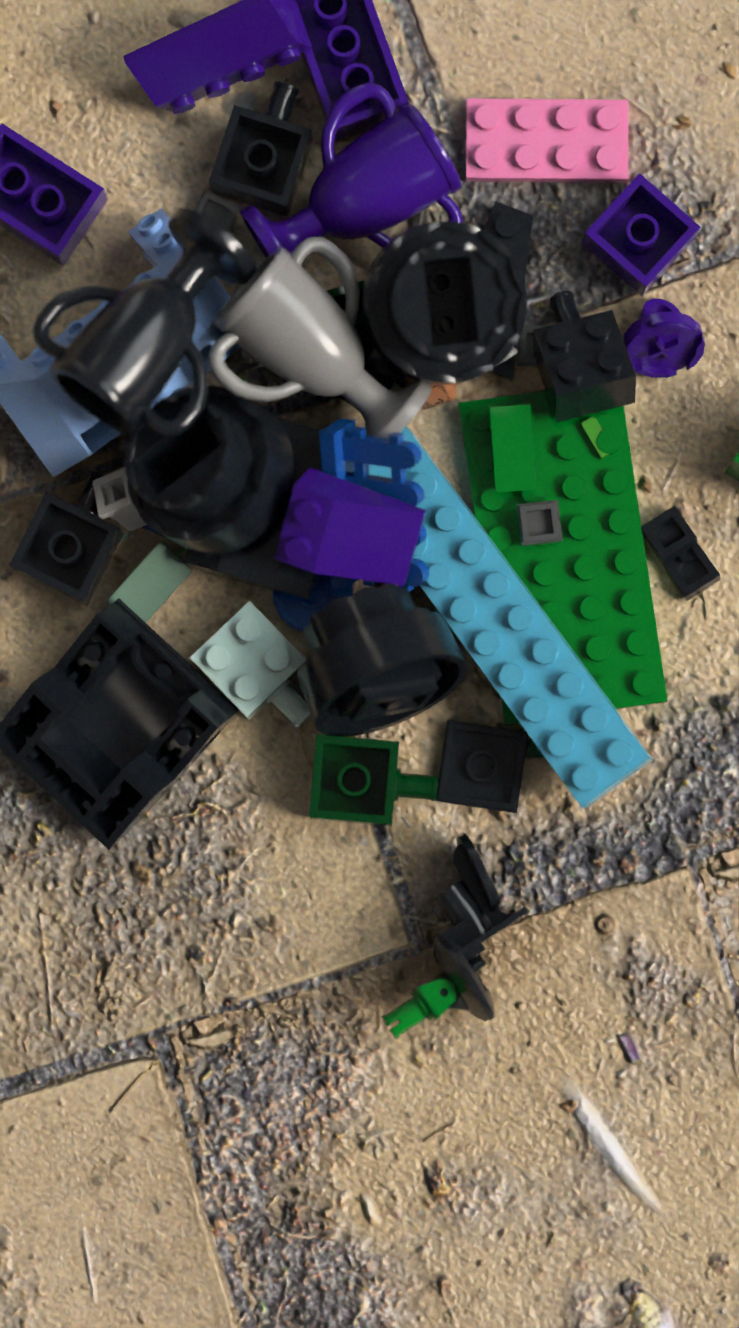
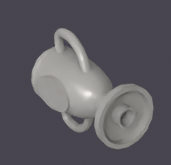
(308, 340)

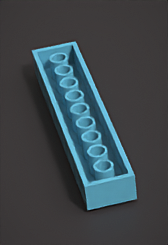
(519, 644)

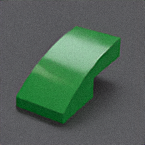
(512, 447)

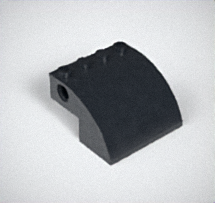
(114, 723)

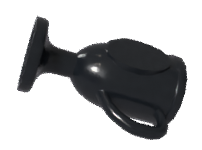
(144, 332)

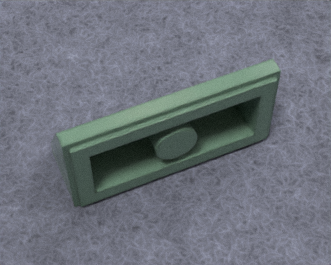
(152, 582)

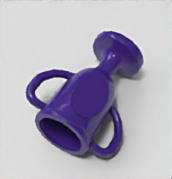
(371, 182)

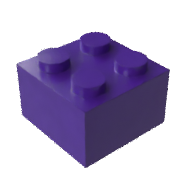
(640, 234)

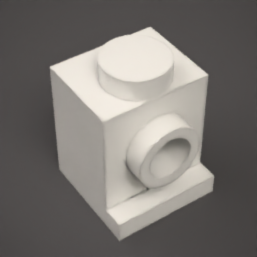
(115, 501)

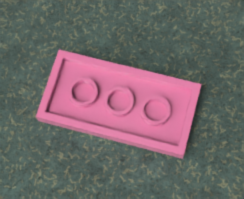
(547, 140)

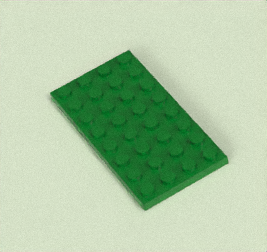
(598, 575)

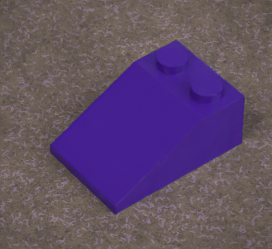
(349, 530)

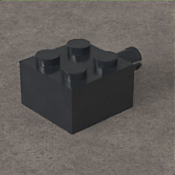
(263, 154)
(583, 361)
(68, 545)

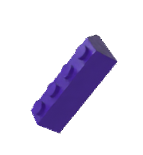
(219, 52)

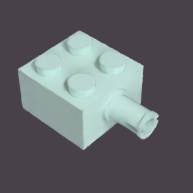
(254, 665)

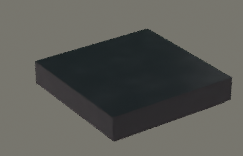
(481, 766)

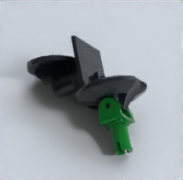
(475, 918)

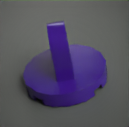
(663, 340)

